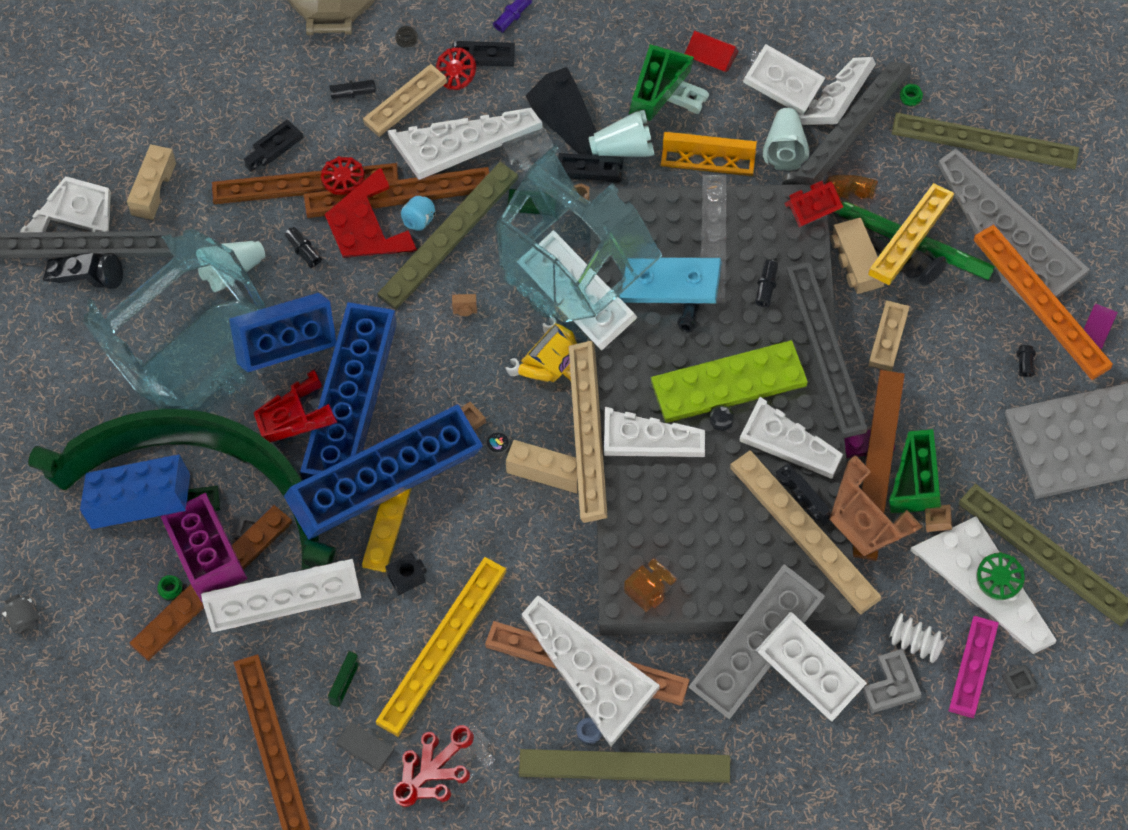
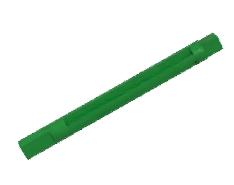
(889, 228)

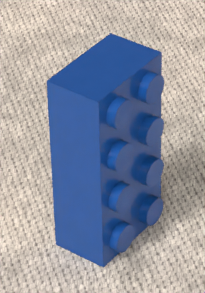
(283, 332)
(135, 491)

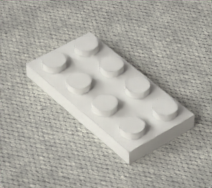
(811, 666)

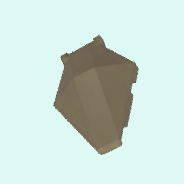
(330, 12)

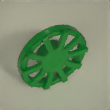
(1000, 576)

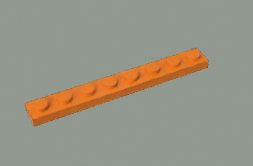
(1043, 302)

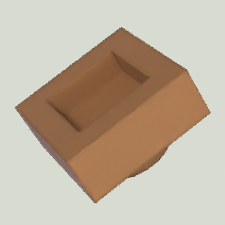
(464, 304)
(473, 415)
(938, 518)

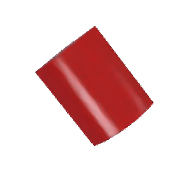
(711, 51)

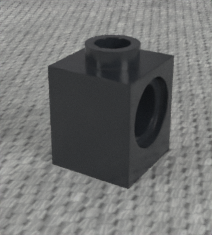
(405, 583)

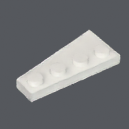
(839, 94)
(640, 436)
(781, 437)

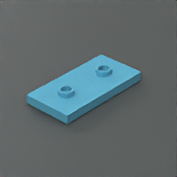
(676, 282)

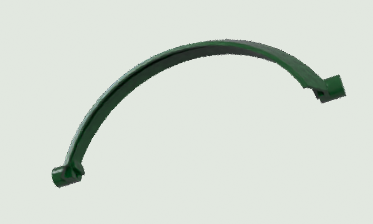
(178, 428)

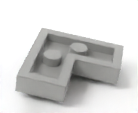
(898, 685)

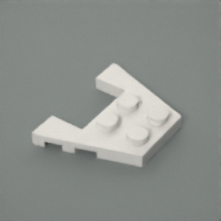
(76, 205)

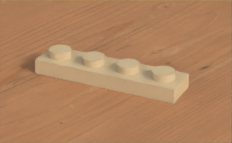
(404, 100)

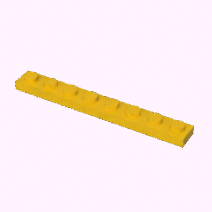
(440, 647)

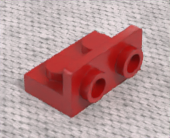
(815, 203)

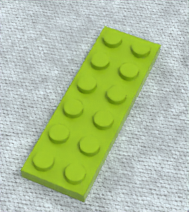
(728, 381)

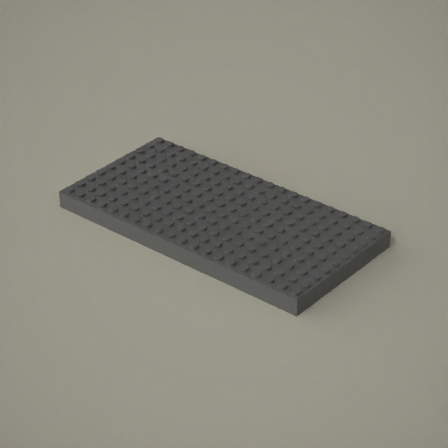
(696, 509)

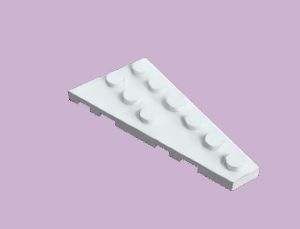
(458, 140)
(956, 558)
(600, 678)

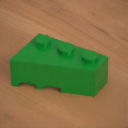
(659, 79)
(917, 477)

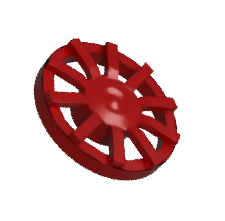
(456, 68)
(342, 175)

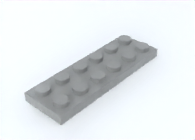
(735, 664)

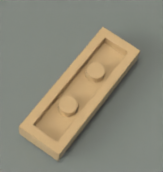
(889, 335)

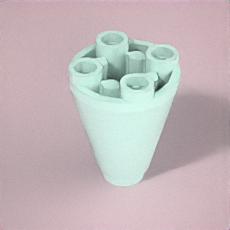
(624, 138)
(247, 252)

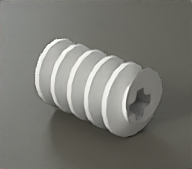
(917, 638)

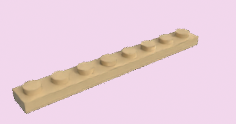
(587, 432)
(805, 532)

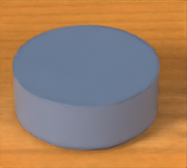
(587, 731)

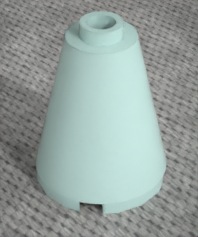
(786, 142)

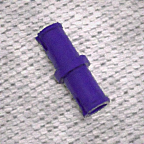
(511, 13)

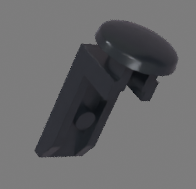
(920, 265)
(97, 271)

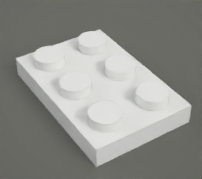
(784, 79)

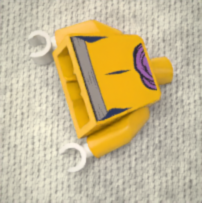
(549, 355)

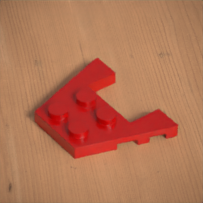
(356, 224)
(286, 416)

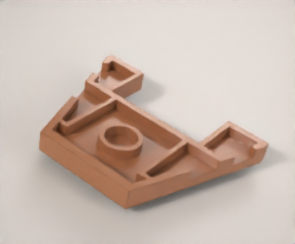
(861, 519)

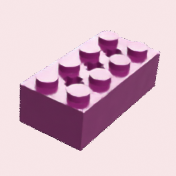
(204, 547)

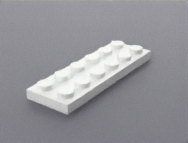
(613, 318)
(281, 595)

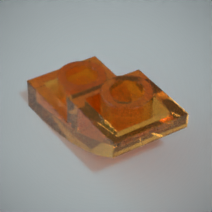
(861, 186)

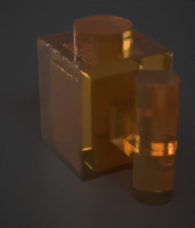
(646, 587)

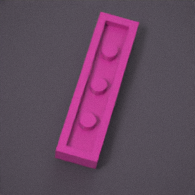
(973, 667)

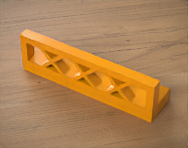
(711, 147)

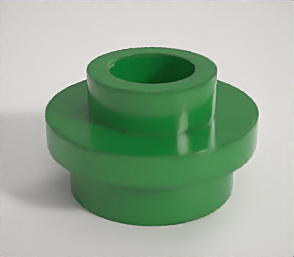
(914, 90)
(166, 581)

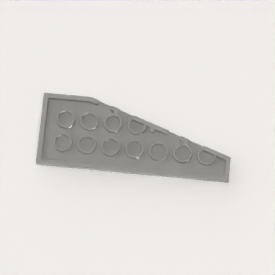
(989, 205)

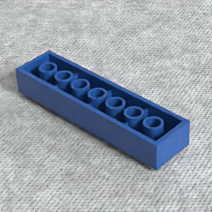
(351, 386)
(382, 471)

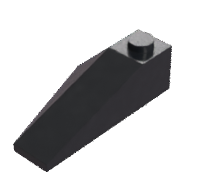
(563, 109)

